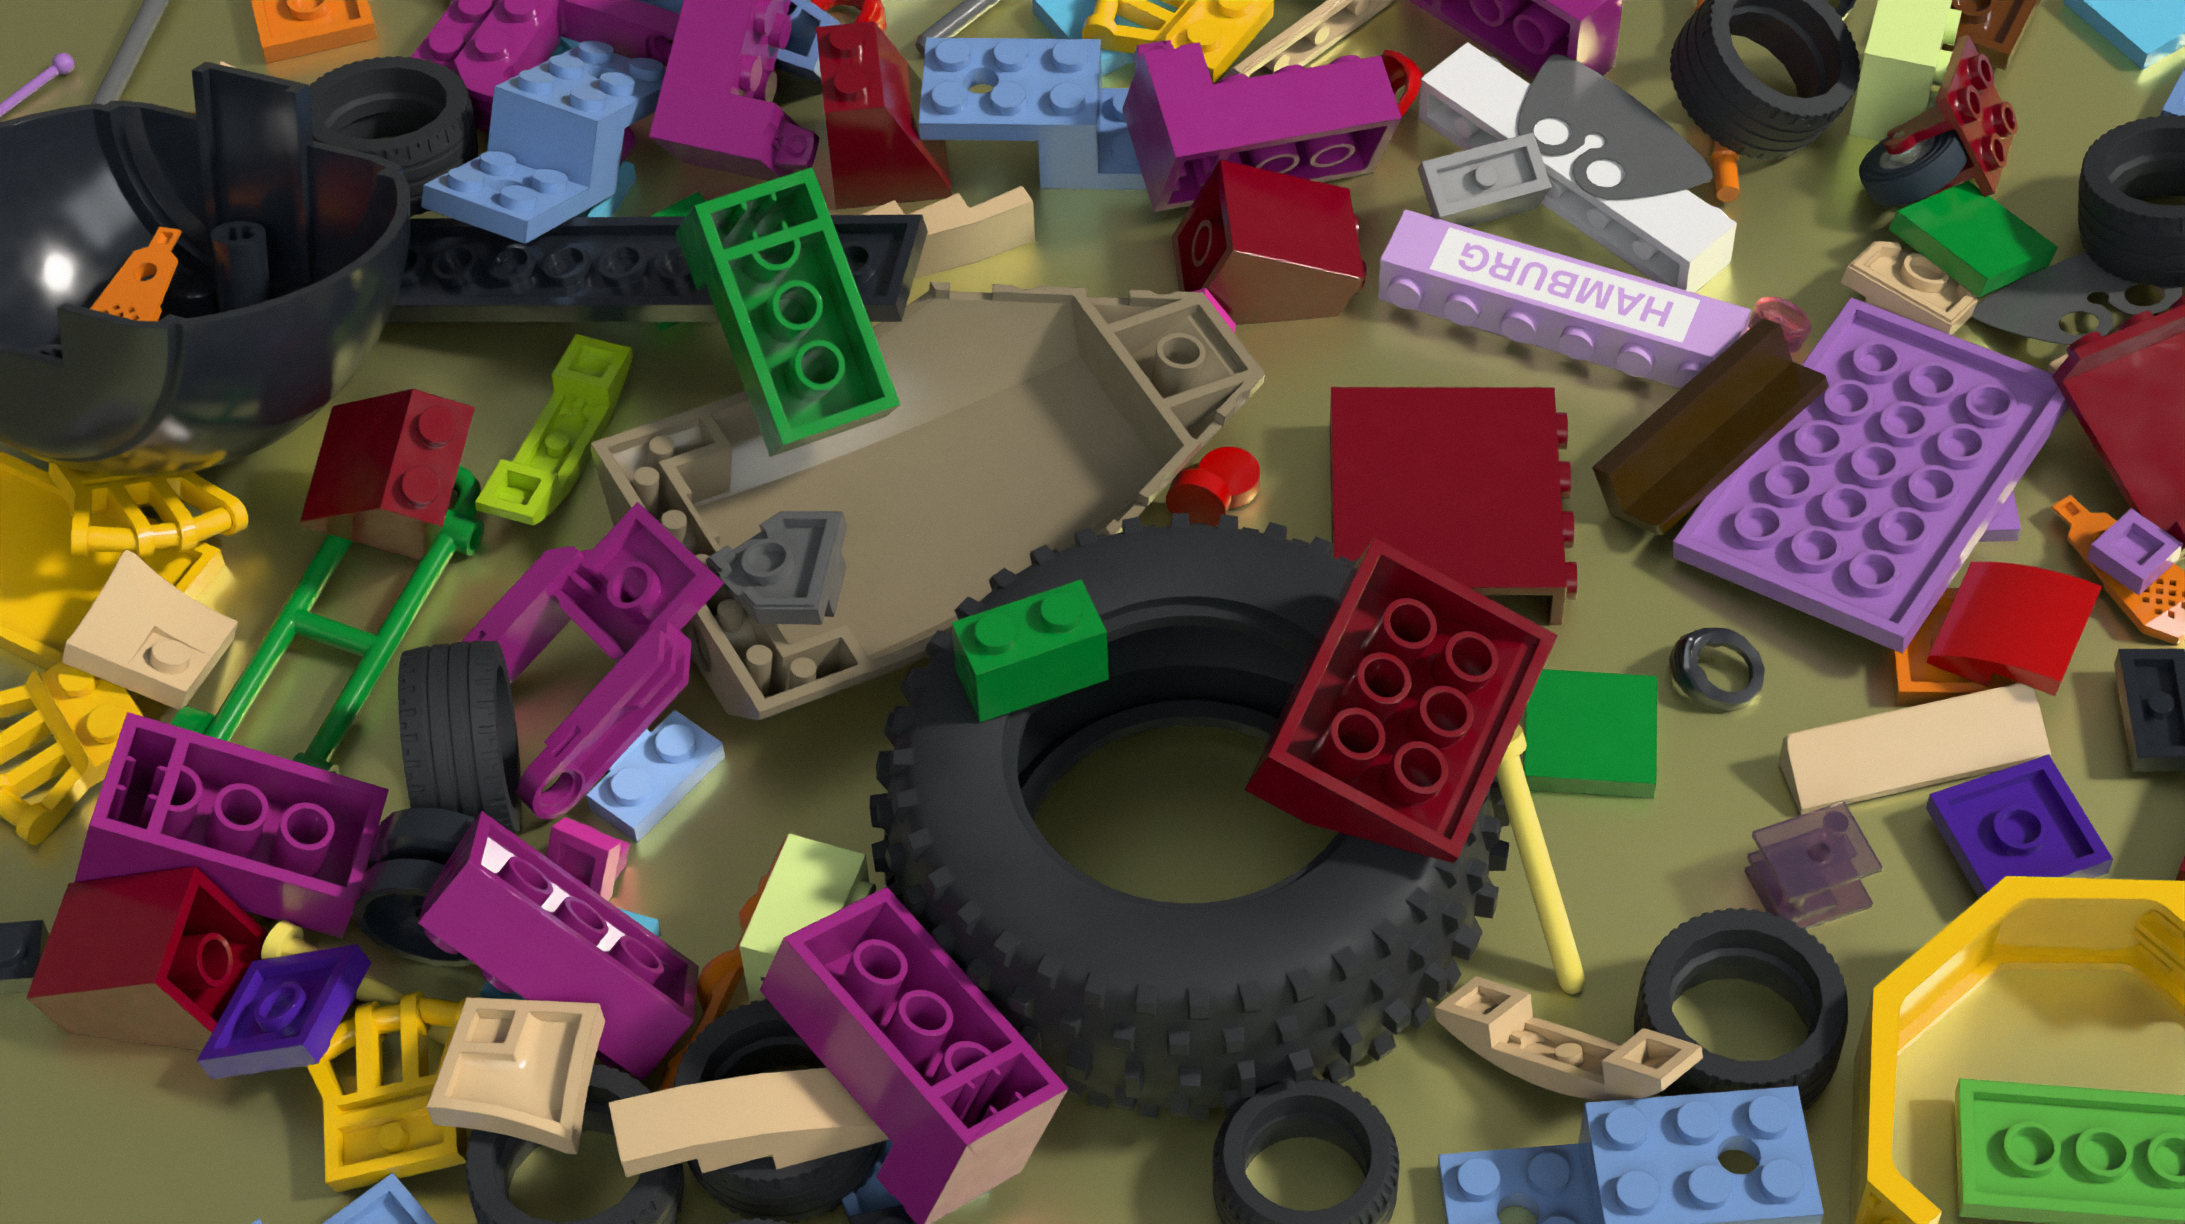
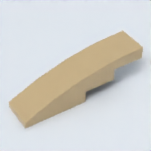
(972, 234)
(740, 1120)

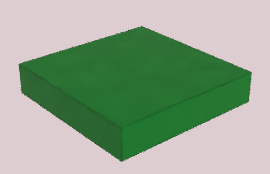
(1973, 238)
(1592, 734)

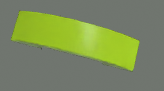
(559, 443)

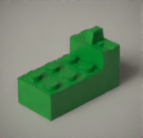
(789, 310)

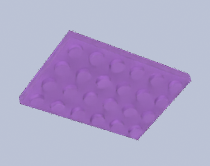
(1879, 479)

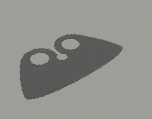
(1644, 145)
(2041, 299)

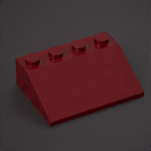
(1402, 708)

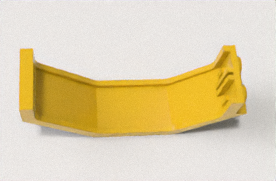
(2012, 926)

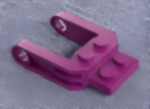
(500, 38)
(632, 603)

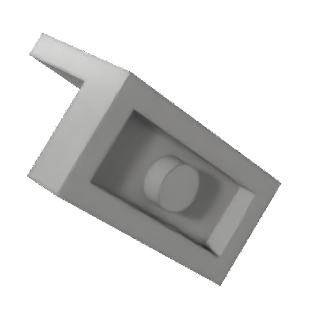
(1486, 181)

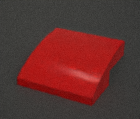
(2014, 625)

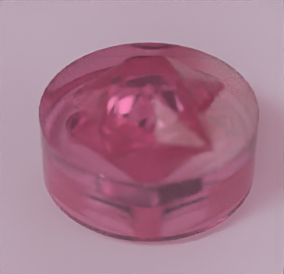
(1792, 319)

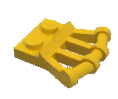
(1219, 26)
(123, 496)
(85, 721)
(387, 1125)

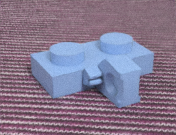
(655, 775)

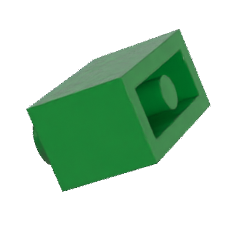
(1030, 650)

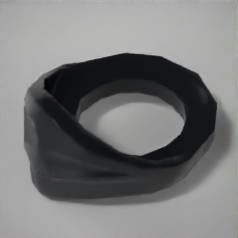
(1692, 677)

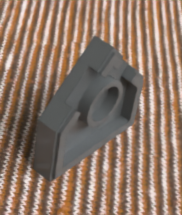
(787, 569)

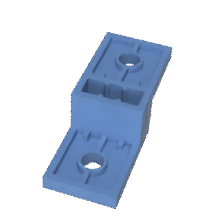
(1039, 94)
(550, 143)
(1650, 1166)

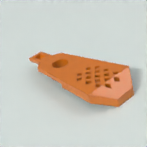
(139, 299)
(2159, 608)

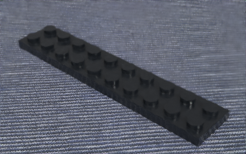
(616, 271)

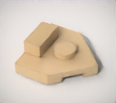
(1909, 287)

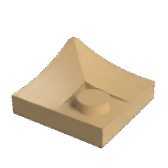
(149, 636)
(519, 1070)

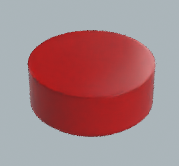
(1237, 469)
(1199, 495)

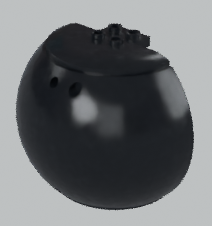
(274, 291)

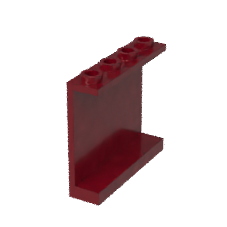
(2133, 410)
(1457, 484)

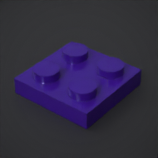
(2018, 826)
(284, 1012)

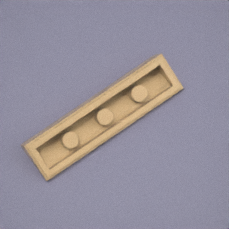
(1309, 36)
(1913, 747)

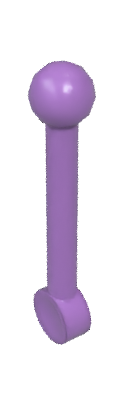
(61, 64)

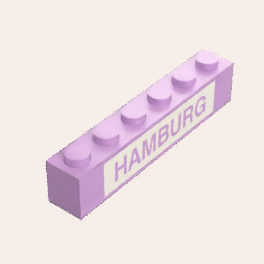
(1555, 301)

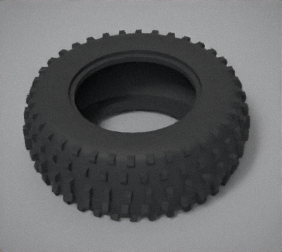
(1138, 990)

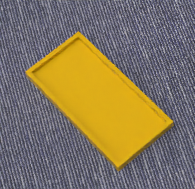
(47, 589)

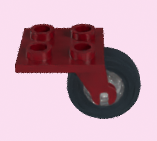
(1948, 143)

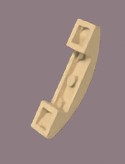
(1502, 1029)

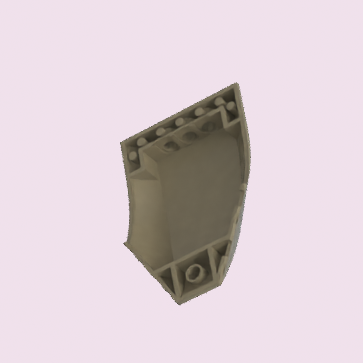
(1008, 437)

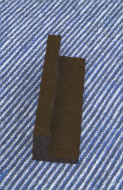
(1707, 430)

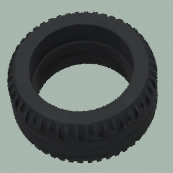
(1313, 1111)

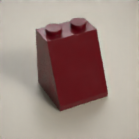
(874, 121)
(1270, 245)
(388, 470)
(145, 958)

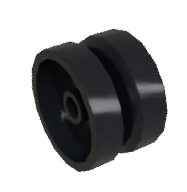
(404, 865)

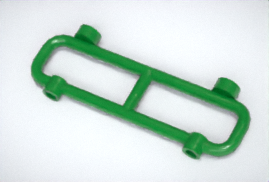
(459, 533)

